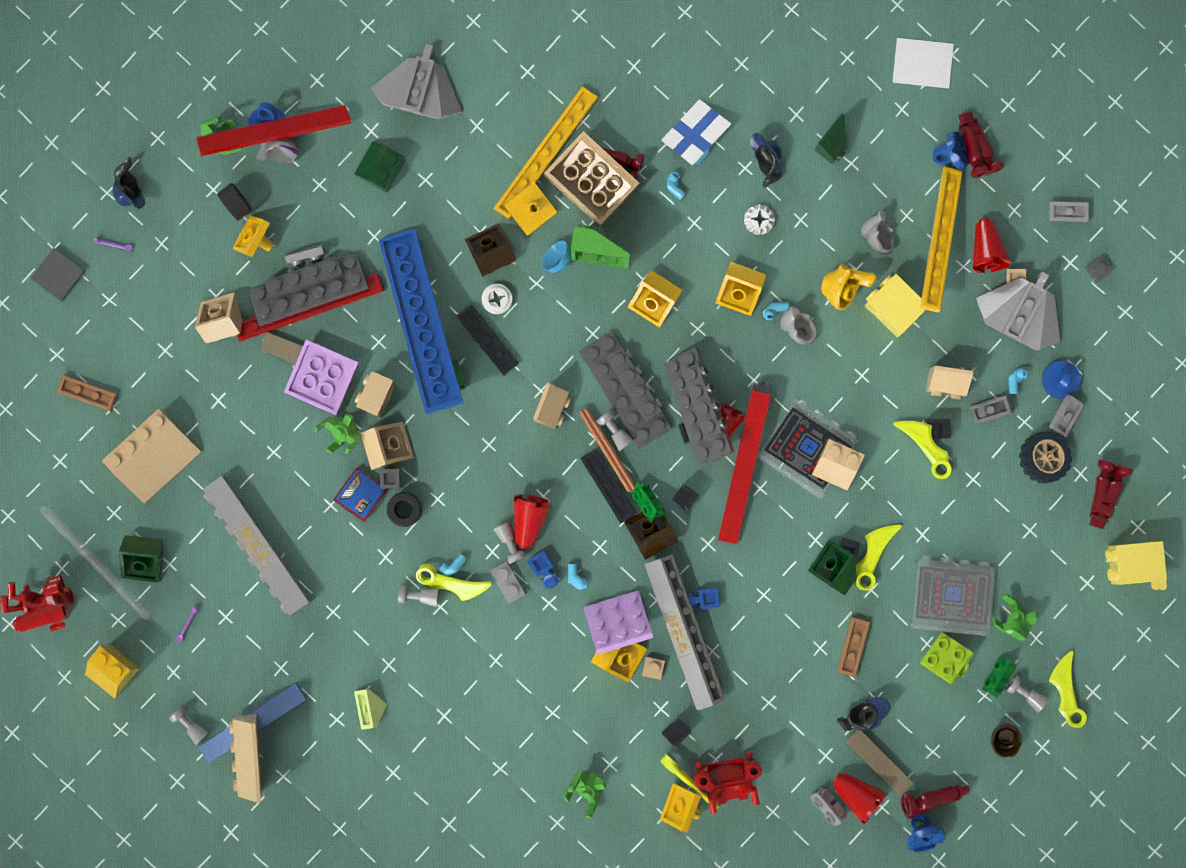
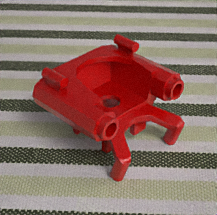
(40, 609)
(728, 780)

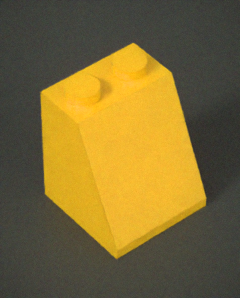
(110, 669)

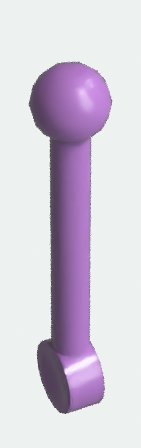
(128, 248)
(179, 638)

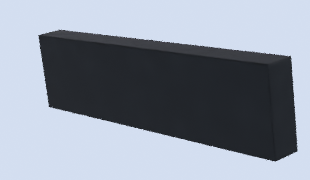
(487, 340)
(608, 486)

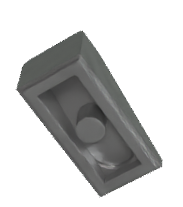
(991, 409)

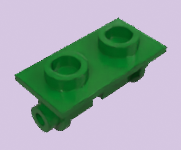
(643, 496)
(994, 683)

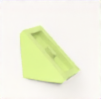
(369, 708)

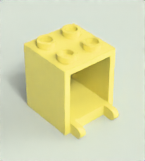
(895, 304)
(1137, 564)

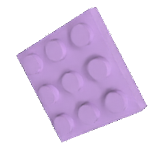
(321, 377)
(618, 622)

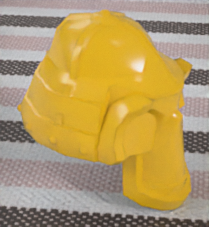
(843, 283)

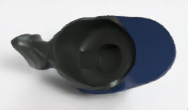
(769, 158)
(126, 187)
(866, 715)

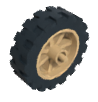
(1062, 458)

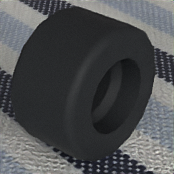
(234, 201)
(396, 518)

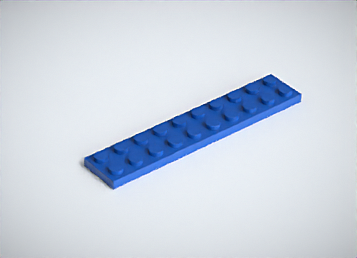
(421, 322)

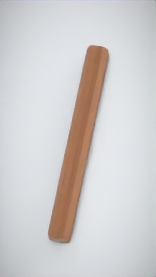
(607, 449)

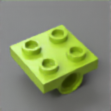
(947, 659)

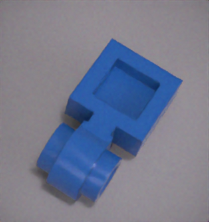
(540, 565)
(706, 598)

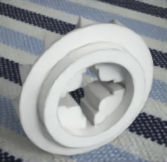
(753, 226)
(488, 295)

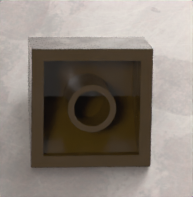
(490, 250)
(652, 536)

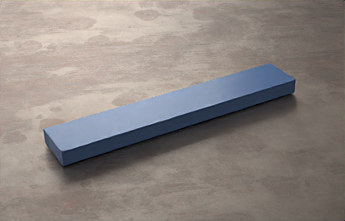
(265, 715)

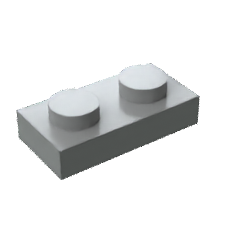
(1068, 212)
(297, 256)
(1066, 416)
(507, 582)

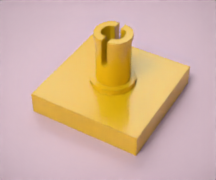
(530, 209)
(253, 237)
(681, 808)

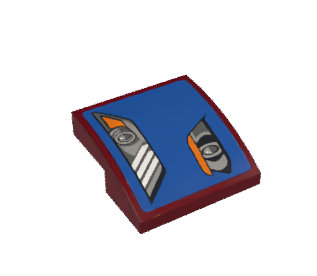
(360, 494)

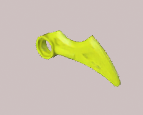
(921, 434)
(876, 544)
(464, 589)
(1062, 679)
(672, 766)

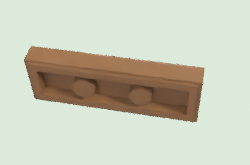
(87, 393)
(853, 647)

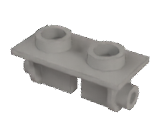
(833, 813)

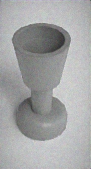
(619, 437)
(506, 535)
(426, 596)
(1033, 698)
(195, 731)

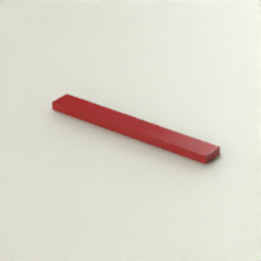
(273, 130)
(251, 328)
(744, 467)

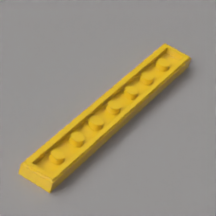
(549, 147)
(941, 239)

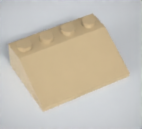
(591, 179)
(151, 456)
(246, 757)

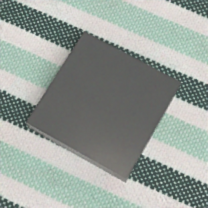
(57, 274)

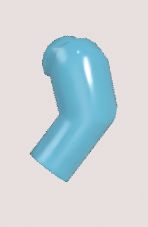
(673, 185)
(1015, 378)
(454, 567)
(575, 579)

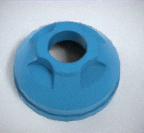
(557, 257)

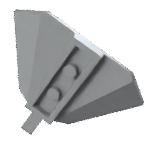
(418, 88)
(1022, 312)

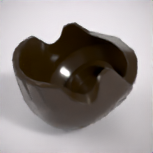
(1006, 740)

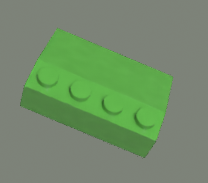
(594, 248)

